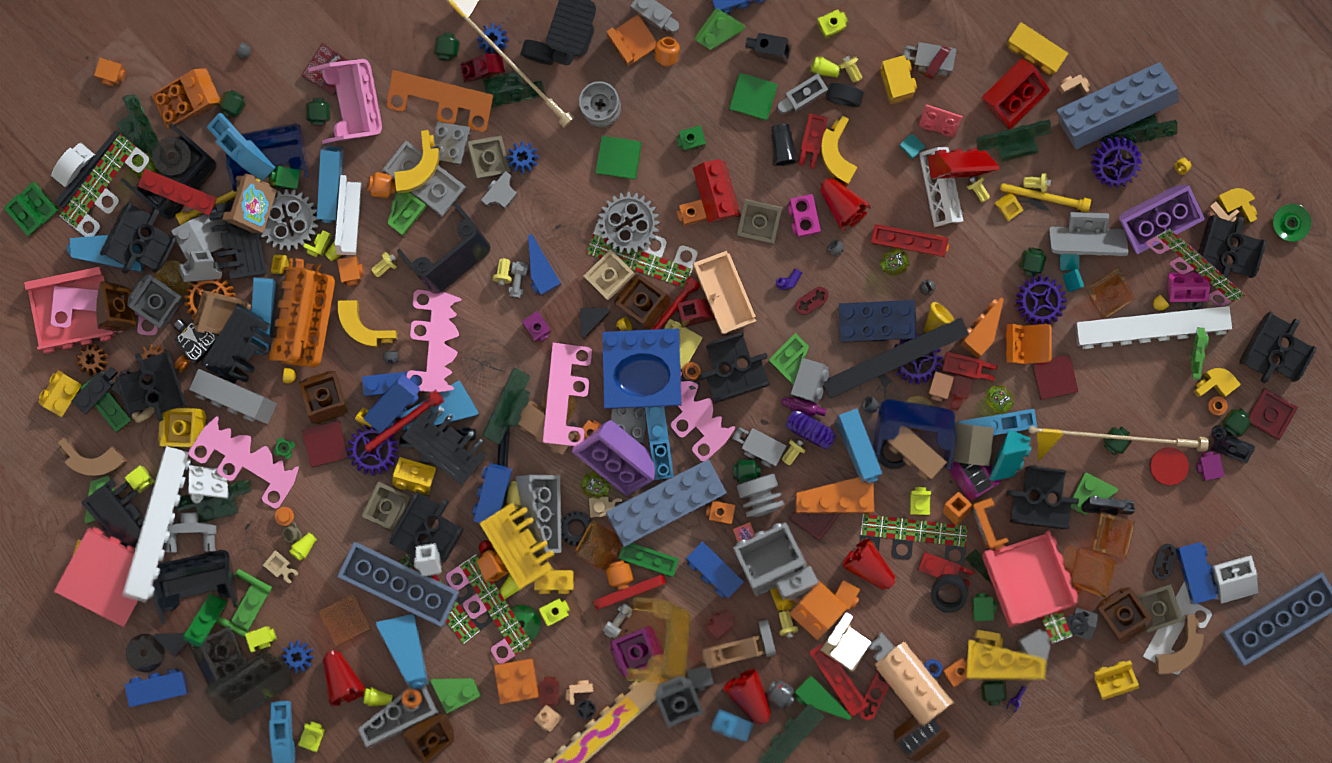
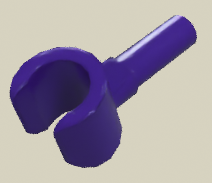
(1016, 701)

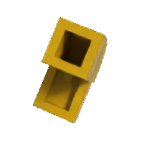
(1239, 199)
(1218, 378)

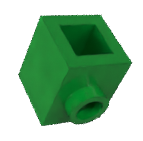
(691, 139)
(284, 178)
(983, 608)

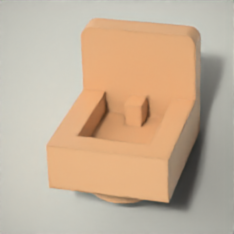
(1069, 84)
(1215, 209)
(582, 686)
(548, 718)

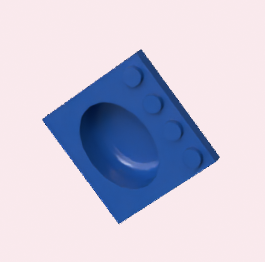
(642, 368)

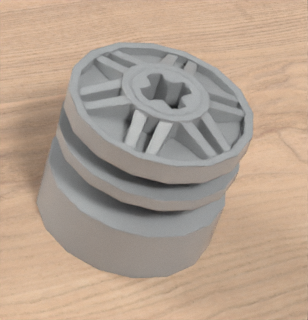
(593, 96)
(760, 495)

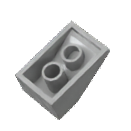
(198, 235)

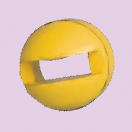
(1180, 169)
(1160, 303)
(624, 324)
(288, 375)

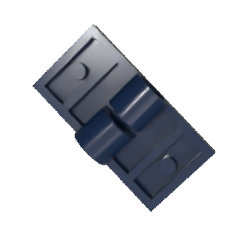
(877, 321)

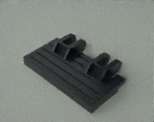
(244, 247)
(237, 342)
(444, 447)
(112, 515)

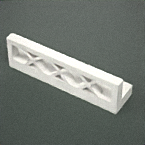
(947, 188)
(347, 217)

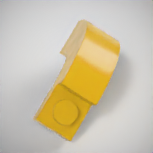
(833, 161)
(421, 174)
(350, 320)

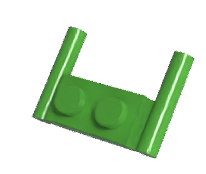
(249, 606)

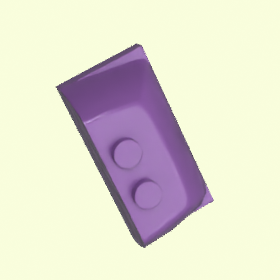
(1171, 210)
(617, 458)

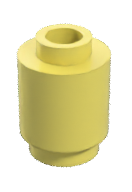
(513, 495)

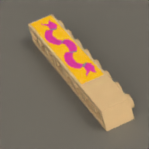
(608, 725)

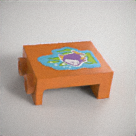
(984, 526)

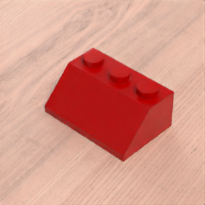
(1016, 93)
(961, 164)
(716, 190)

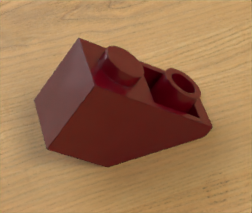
(482, 67)
(694, 312)

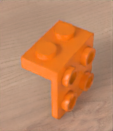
(1029, 344)

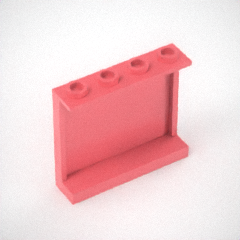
(83, 322)
(99, 576)
(1030, 579)

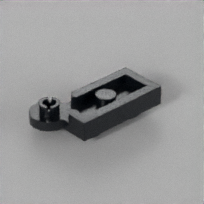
(1230, 445)

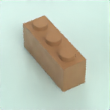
(534, 420)
(916, 453)

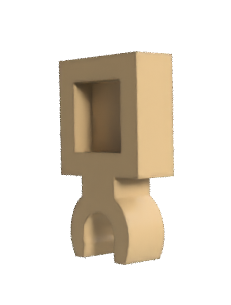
(601, 506)
(279, 565)

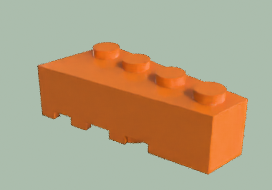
(837, 498)

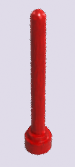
(690, 286)
(433, 400)

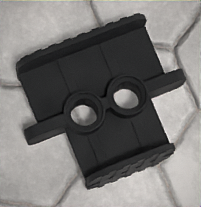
(571, 29)
(127, 233)
(1216, 246)
(1267, 342)
(738, 380)
(162, 381)
(1041, 511)
(415, 523)

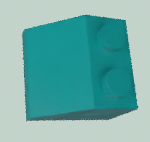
(1010, 456)

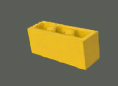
(1036, 49)

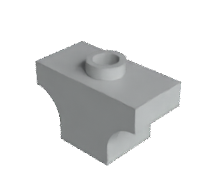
(500, 192)
(200, 267)
(797, 583)

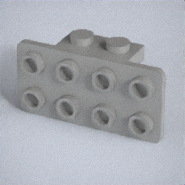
(1088, 235)

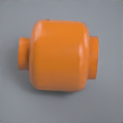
(667, 51)
(381, 185)
(619, 575)

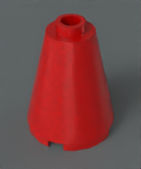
(843, 203)
(869, 565)
(341, 679)
(749, 696)

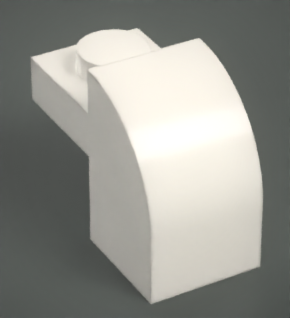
(71, 163)

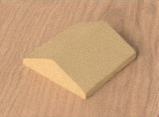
(609, 274)

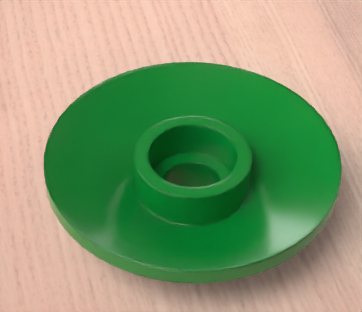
(1300, 218)
(530, 618)

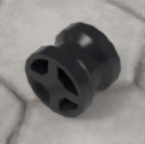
(586, 712)

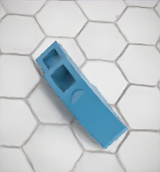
(240, 149)
(1003, 422)
(659, 442)
(281, 733)

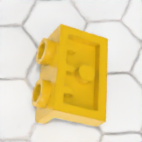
(413, 476)

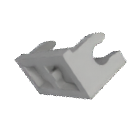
(883, 645)

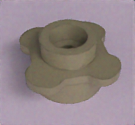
(291, 533)

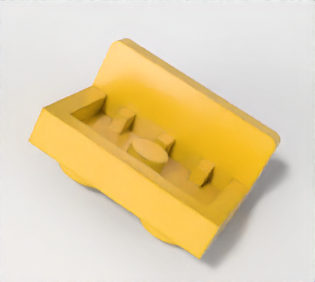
(59, 393)
(555, 580)
(1115, 680)

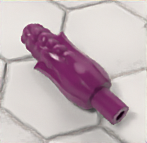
(806, 407)

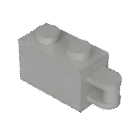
(655, 15)
(924, 56)
(803, 95)
(760, 446)

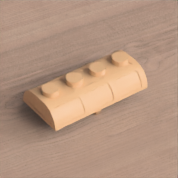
(724, 292)
(913, 683)

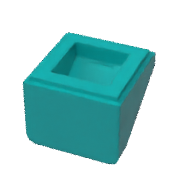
(912, 146)
(1068, 262)
(1073, 280)

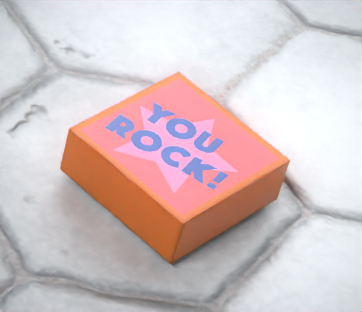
(744, 532)

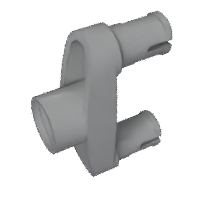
(190, 524)

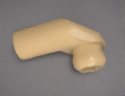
(141, 416)

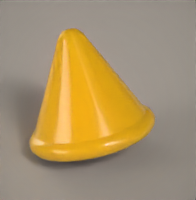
(937, 317)

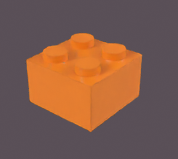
(516, 681)

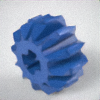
(498, 35)
(521, 151)
(304, 654)

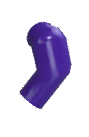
(789, 282)

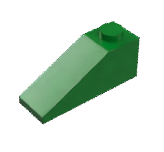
(813, 693)

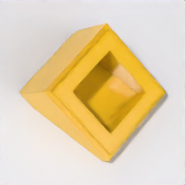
(1009, 206)

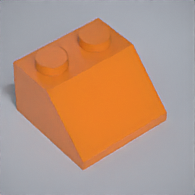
(818, 610)

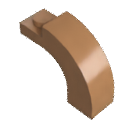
(100, 466)
(733, 651)
(1186, 653)

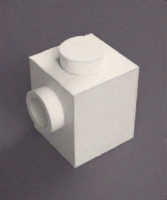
(428, 560)

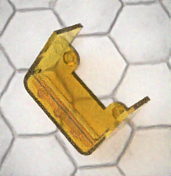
(676, 642)

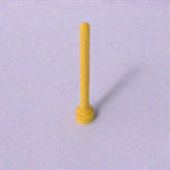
(1081, 204)
(184, 217)

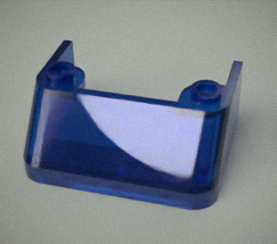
(280, 147)
(918, 416)

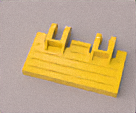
(515, 546)

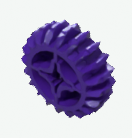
(1118, 176)
(1033, 297)
(933, 357)
(810, 430)
(358, 459)

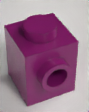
(537, 327)
(1210, 466)

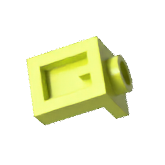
(321, 241)
(920, 501)
(312, 736)

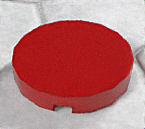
(1169, 466)

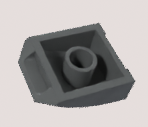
(155, 301)
(677, 700)

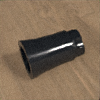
(783, 146)

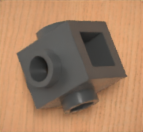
(1077, 623)

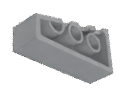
(234, 397)
(542, 500)
(397, 718)

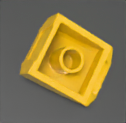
(181, 427)

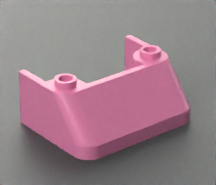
(355, 97)

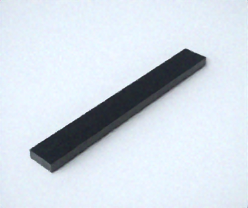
(896, 357)

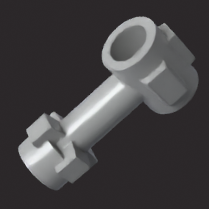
(519, 270)
(612, 629)

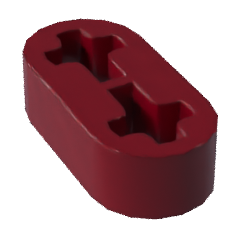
(937, 62)
(814, 304)

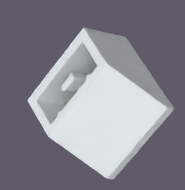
(1235, 579)

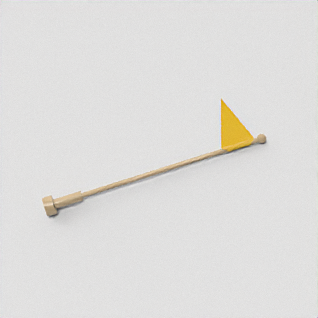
(464, 8)
(1048, 437)

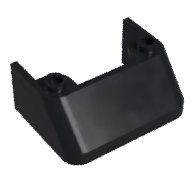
(194, 176)
(454, 263)
(193, 577)

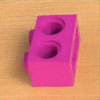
(808, 215)
(1187, 287)

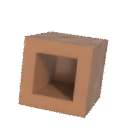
(940, 387)

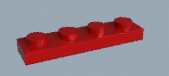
(177, 192)
(909, 240)
(839, 681)

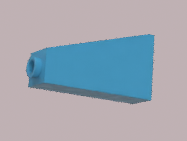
(329, 182)
(89, 248)
(264, 304)
(456, 403)
(858, 446)
(404, 644)
(732, 725)

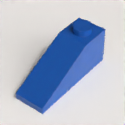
(542, 274)

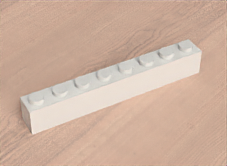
(1152, 327)
(155, 524)

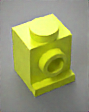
(829, 29)
(140, 479)
(546, 611)
(261, 638)

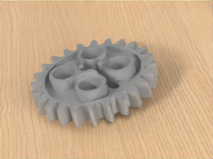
(619, 208)
(304, 214)

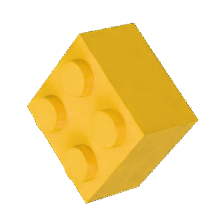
(898, 79)

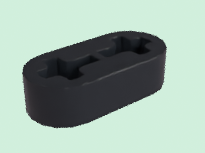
(1160, 560)

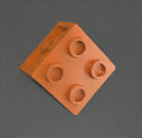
(632, 40)

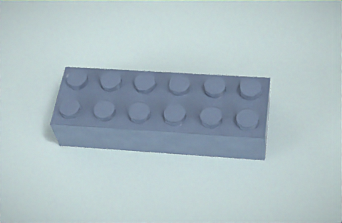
(1118, 105)
(665, 503)
(398, 584)
(1279, 619)

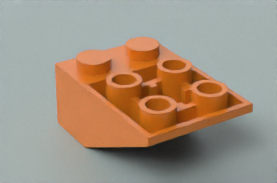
(186, 97)
(984, 331)

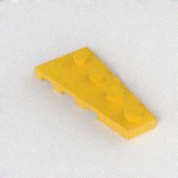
(999, 663)

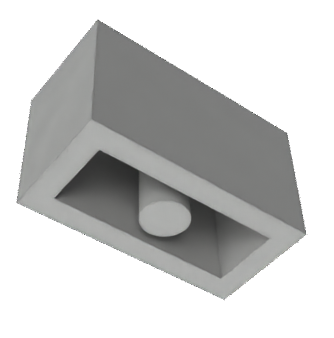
(810, 380)

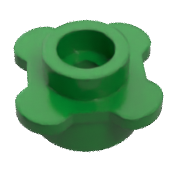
(280, 444)

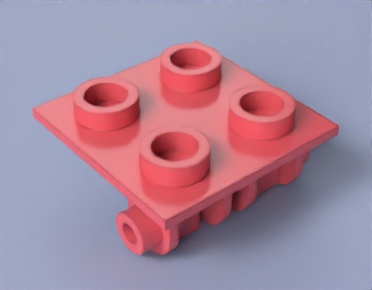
(940, 121)

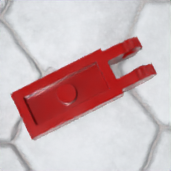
(813, 138)
(967, 366)
(938, 566)

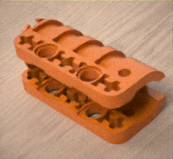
(300, 315)

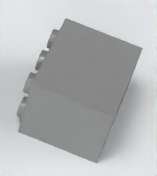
(769, 557)

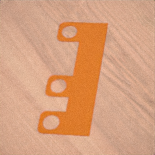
(446, 94)

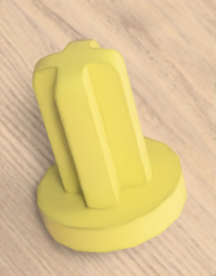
(851, 68)
(1037, 182)
(976, 185)
(386, 263)
(502, 273)
(793, 451)
(787, 625)

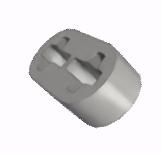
(767, 637)

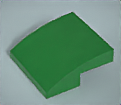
(753, 96)
(618, 157)
(31, 209)

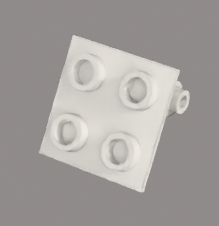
(206, 482)

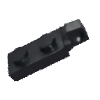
(94, 390)
(1110, 506)

